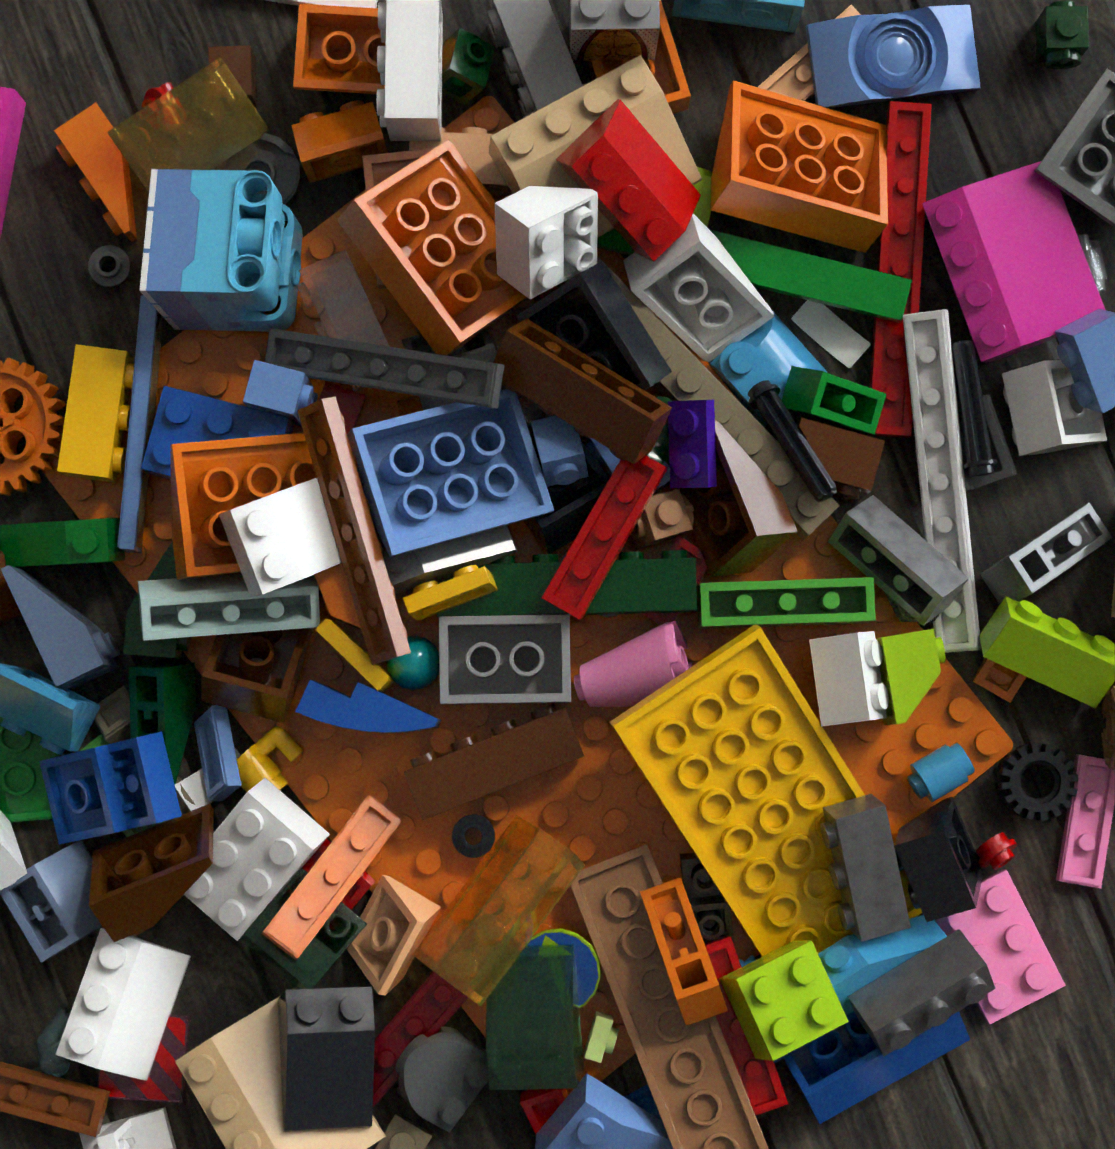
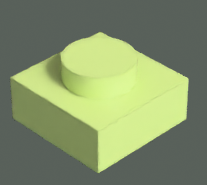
(601, 1037)

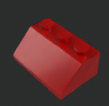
(634, 181)

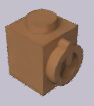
(663, 519)

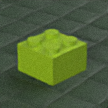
(784, 1000)

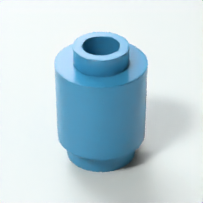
(940, 772)

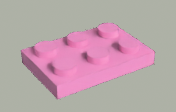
(1009, 945)

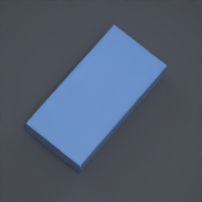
(217, 753)

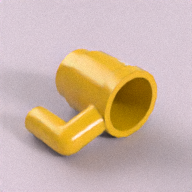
(256, 764)

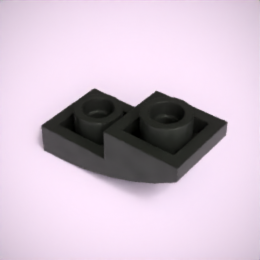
(707, 903)

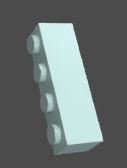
(223, 607)

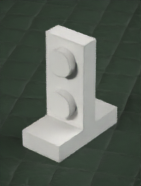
(140, 1131)

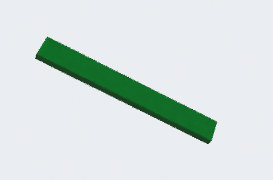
(805, 276)

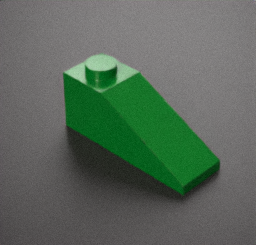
(61, 542)

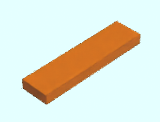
(331, 877)

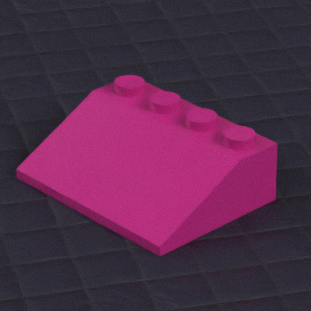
(1013, 260)

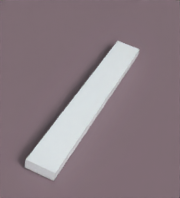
(942, 467)

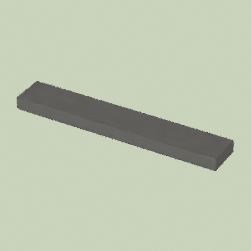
(387, 368)

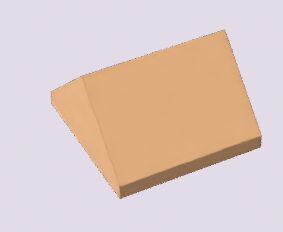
(394, 930)

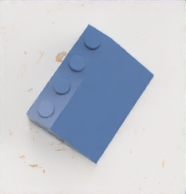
(449, 473)

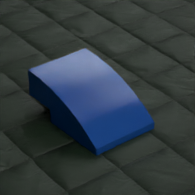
(363, 711)
(110, 788)

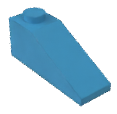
(857, 963)

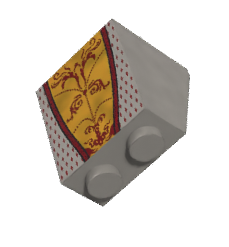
(613, 29)

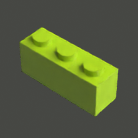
(1050, 651)

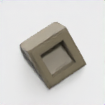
(114, 716)

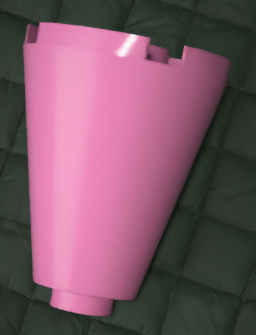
(634, 668)

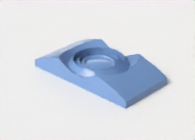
(893, 56)

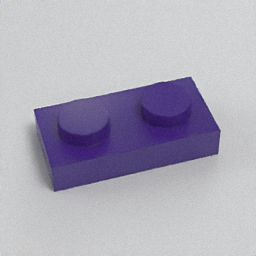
(692, 444)

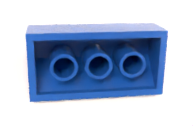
(850, 1067)

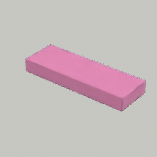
(1087, 824)

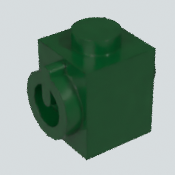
(1062, 35)
(465, 65)

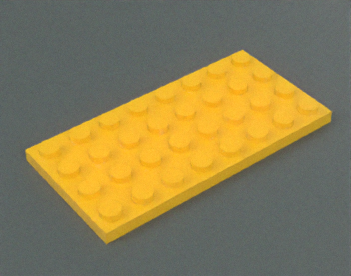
(748, 787)

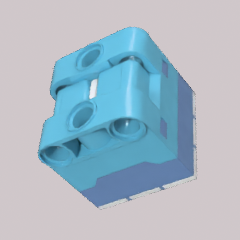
(220, 251)

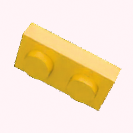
(434, 598)

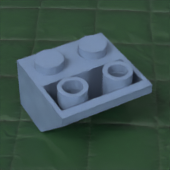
(54, 901)

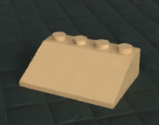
(530, 146)
(241, 1089)

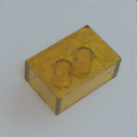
(190, 125)

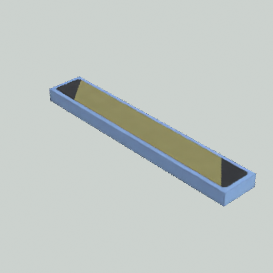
(140, 427)

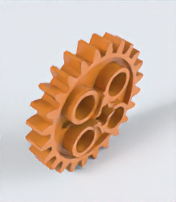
(35, 421)

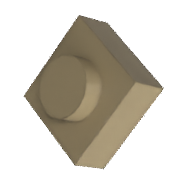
(404, 1134)

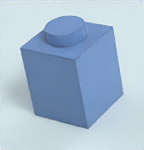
(559, 451)

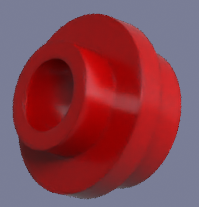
(996, 851)

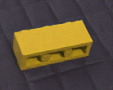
(96, 414)

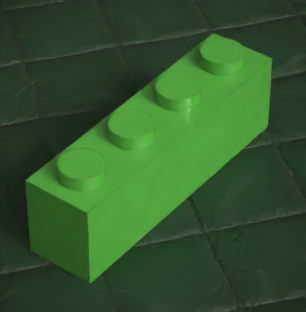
(786, 603)

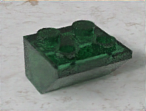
(321, 952)

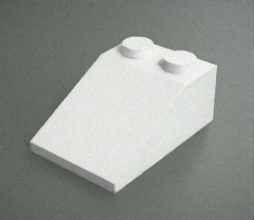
(699, 292)
(281, 537)

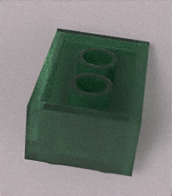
(535, 1022)

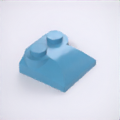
(761, 357)

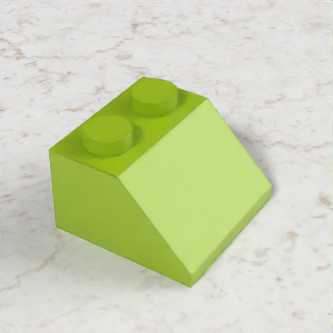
(909, 670)

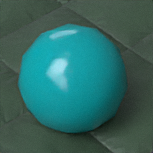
(417, 668)

